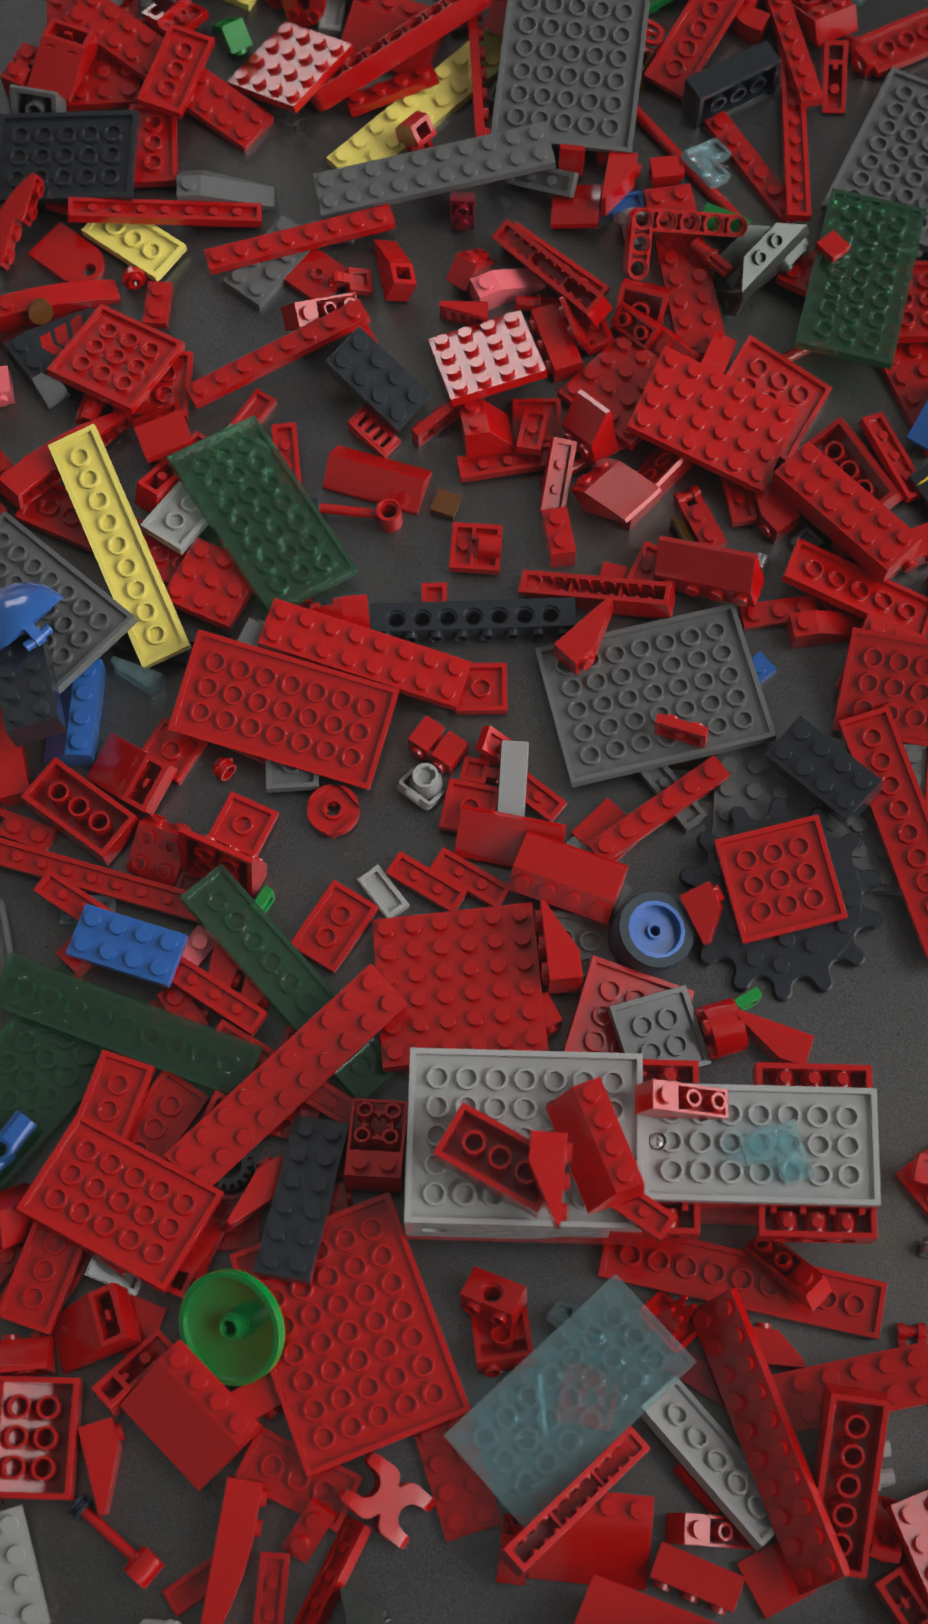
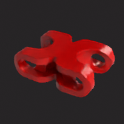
(386, 1500)

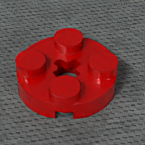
(332, 825)

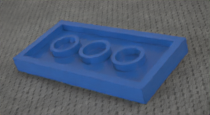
(127, 945)

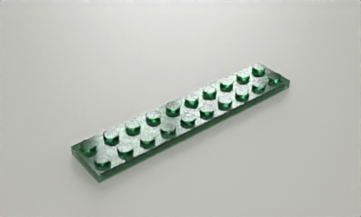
(275, 968)
(126, 1025)

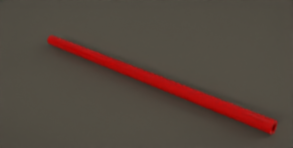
(671, 149)

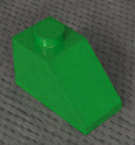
(232, 35)

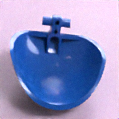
(19, 610)

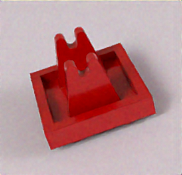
(674, 1316)

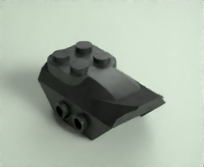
(757, 259)

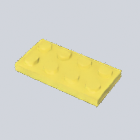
(138, 246)

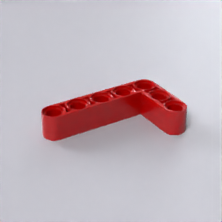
(674, 225)

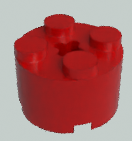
(722, 1028)

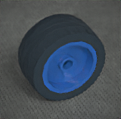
(651, 933)

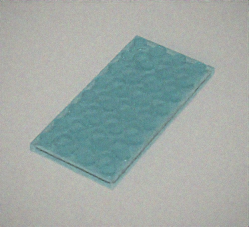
(569, 1400)

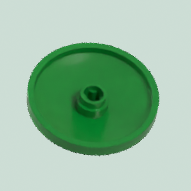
(232, 1326)

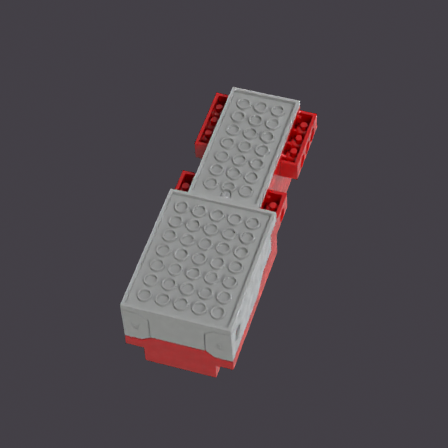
(685, 1163)

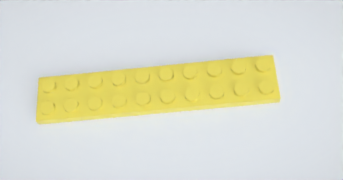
(455, 89)
(119, 545)

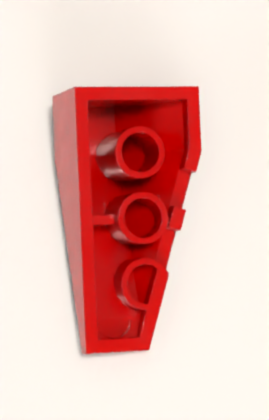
(348, 608)

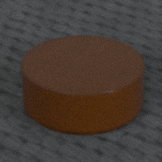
(40, 311)

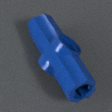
(13, 1136)

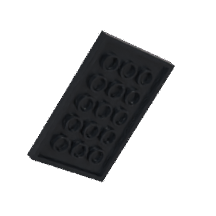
(71, 152)

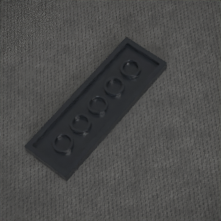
(302, 1200)

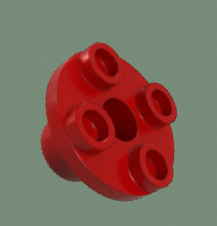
(304, 11)

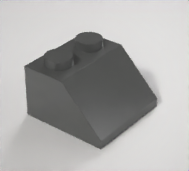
(35, 100)

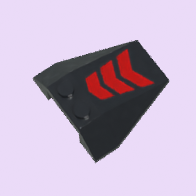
(37, 347)

